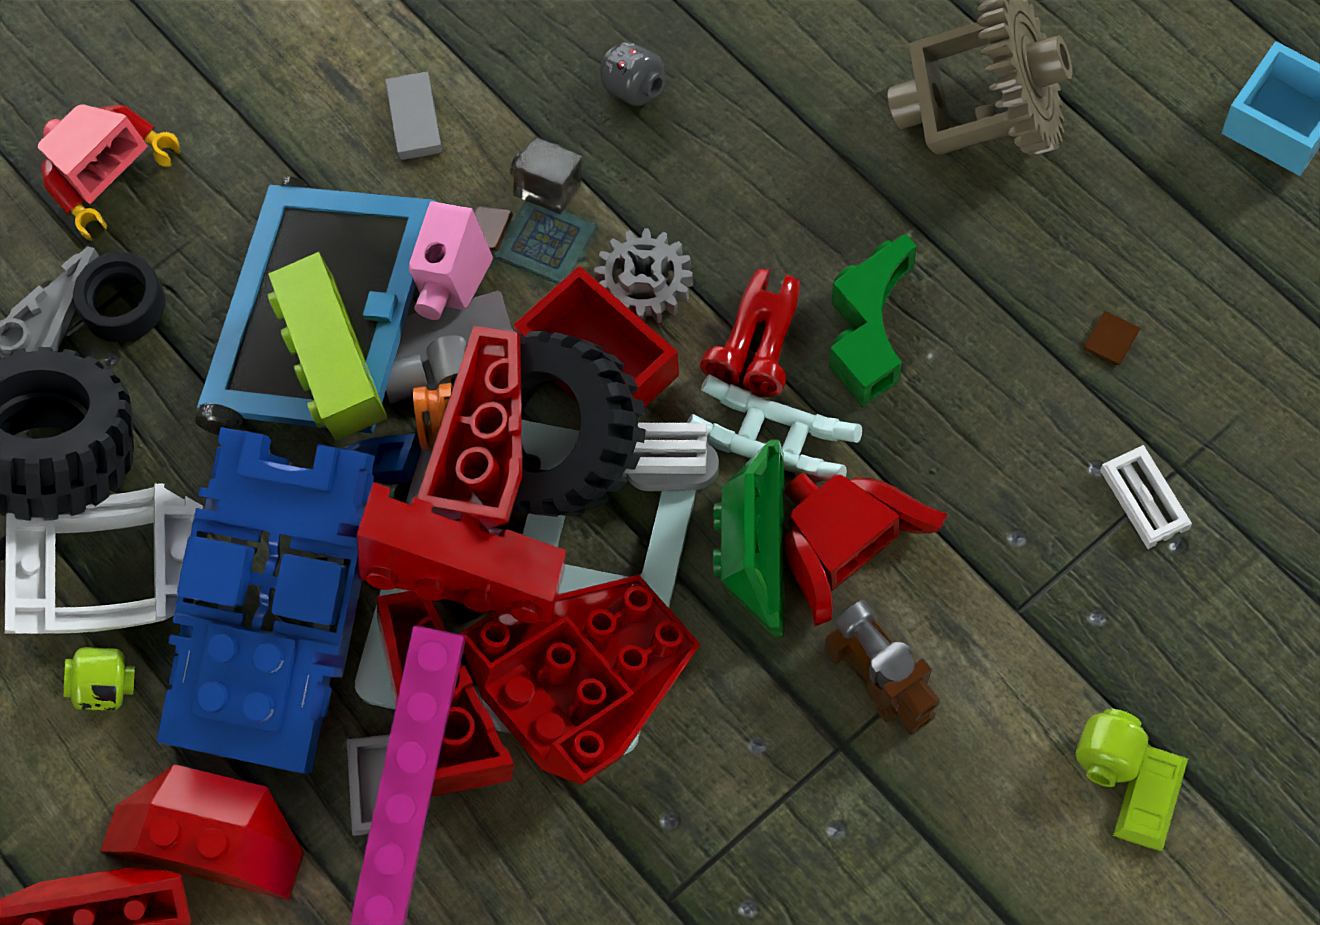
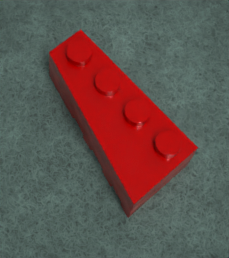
(456, 559)
(470, 746)

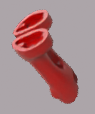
(764, 375)

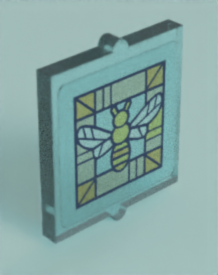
(546, 242)

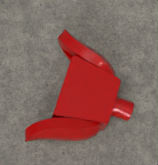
(842, 529)

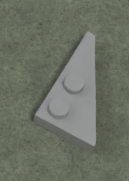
(44, 313)

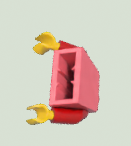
(91, 151)

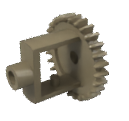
(1026, 72)

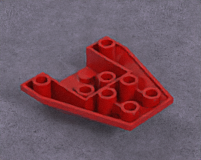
(587, 679)

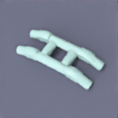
(800, 425)

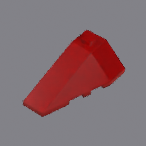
(479, 442)

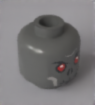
(633, 73)

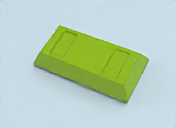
(1151, 799)

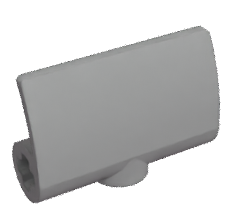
(434, 349)

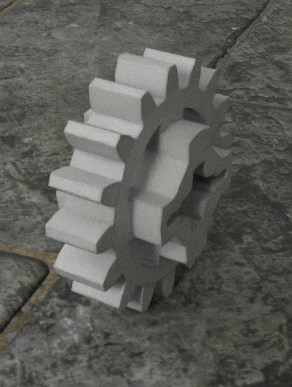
(639, 262)

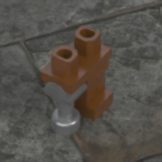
(884, 667)

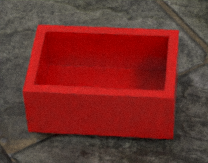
(591, 313)

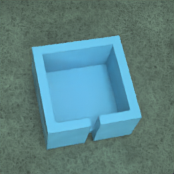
(1279, 110)

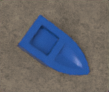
(394, 456)

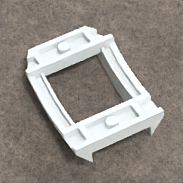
(32, 563)

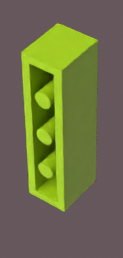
(326, 347)

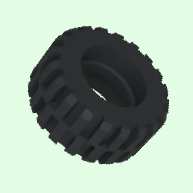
(606, 430)
(68, 469)

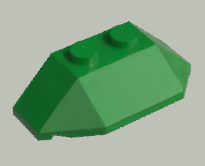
(754, 537)

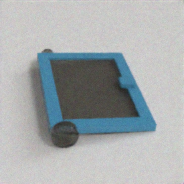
(368, 252)

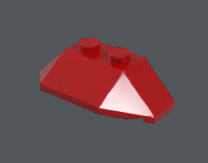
(207, 831)
(102, 898)

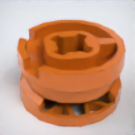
(435, 403)

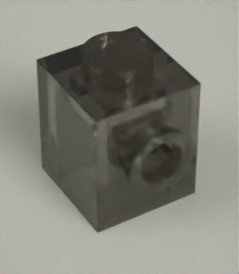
(546, 175)

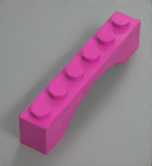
(408, 777)

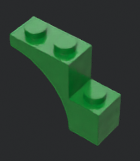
(864, 356)

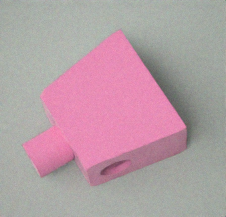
(448, 259)

